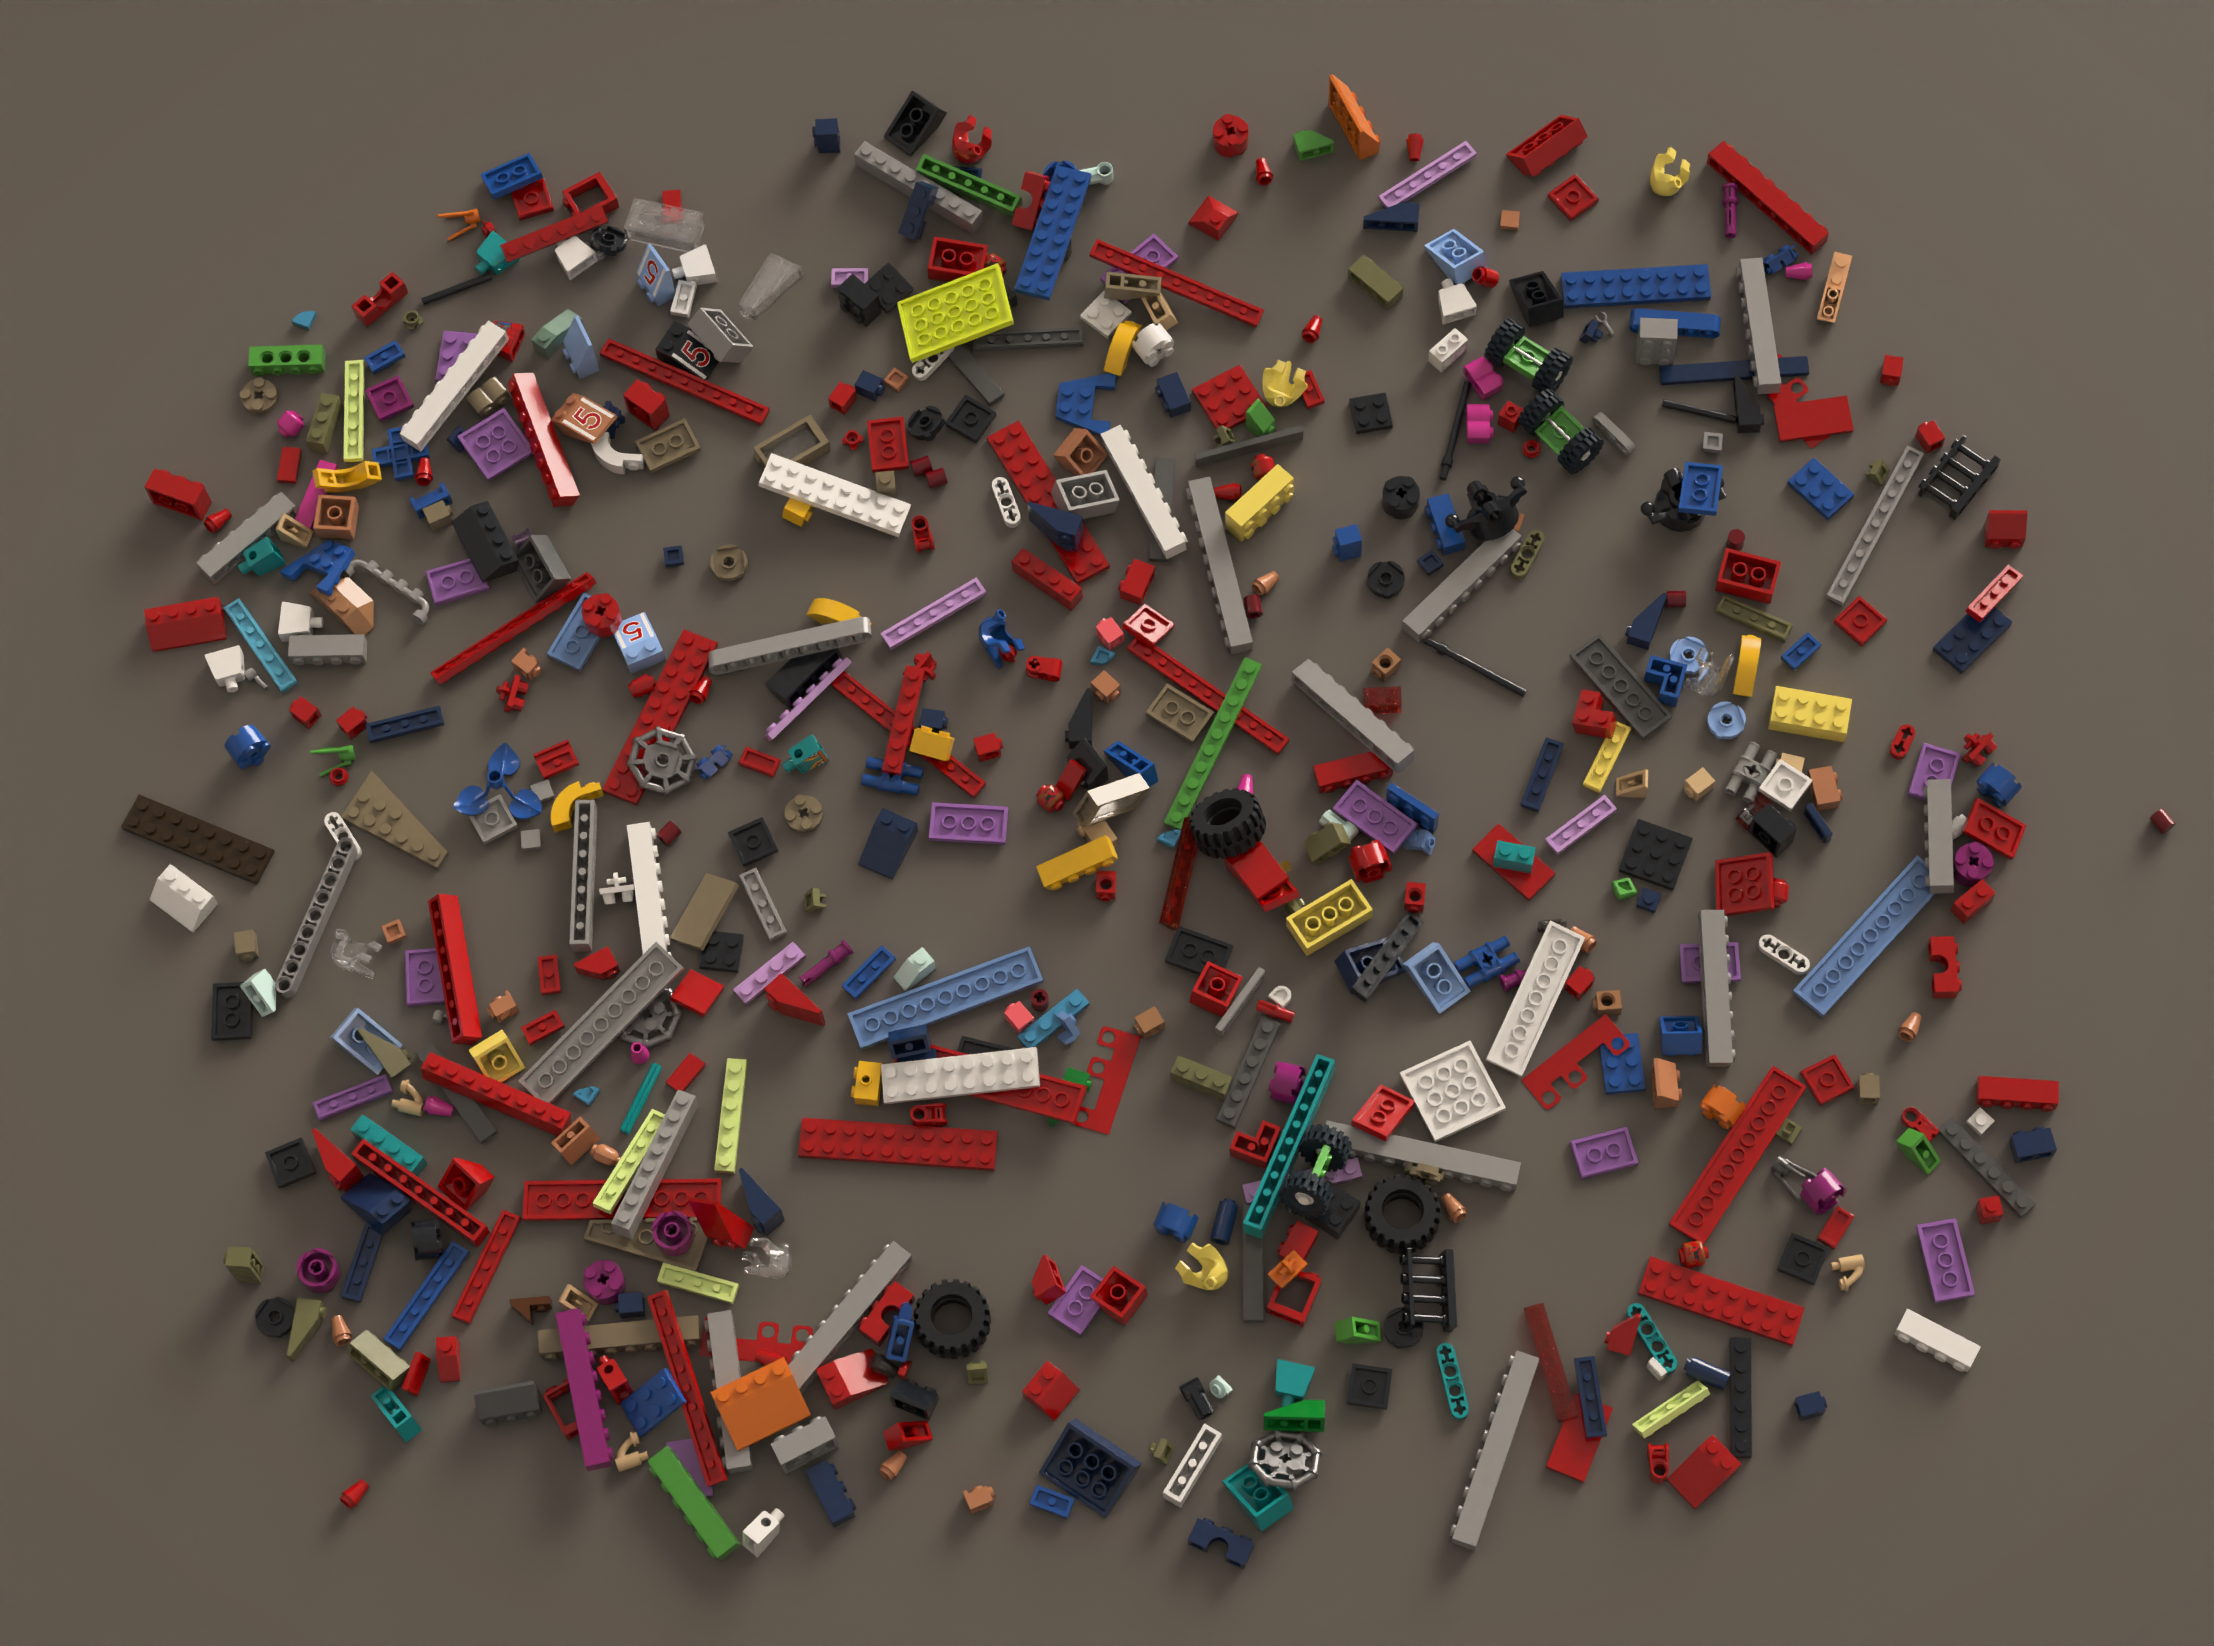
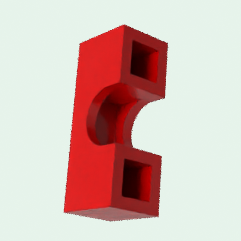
(1037, 186)
(390, 292)
(1944, 950)
(873, 1326)

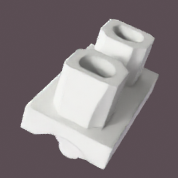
(609, 893)

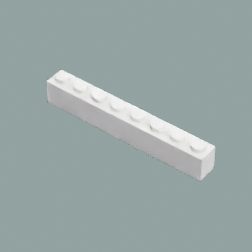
(454, 386)
(1144, 492)
(647, 885)

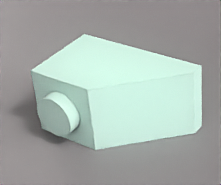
(915, 969)
(261, 992)

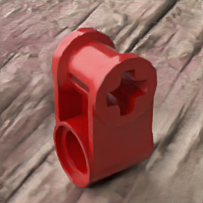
(922, 537)
(1046, 668)
(930, 1114)
(1658, 1459)

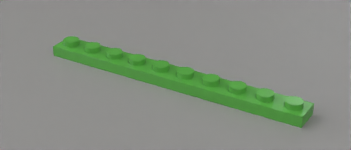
(1213, 743)

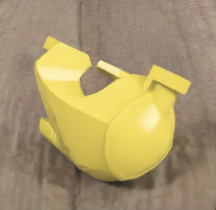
(1666, 184)
(1277, 386)
(1213, 1272)

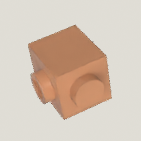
(1105, 687)

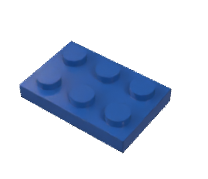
(511, 176)
(1700, 488)
(1820, 488)
(1412, 808)
(1624, 1071)
(653, 1402)

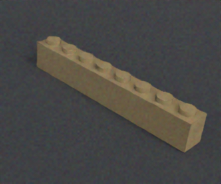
(620, 1337)

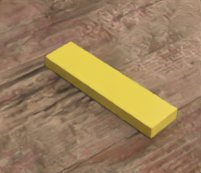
(1606, 758)

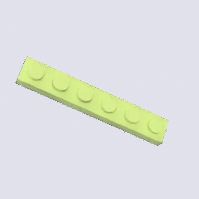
(354, 411)
(730, 1116)
(628, 1164)

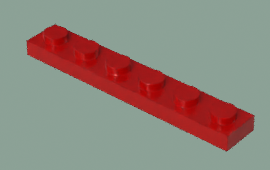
(554, 233)
(903, 720)

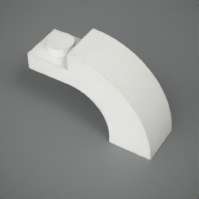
(614, 460)

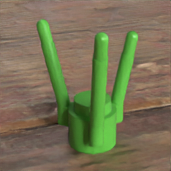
(345, 753)

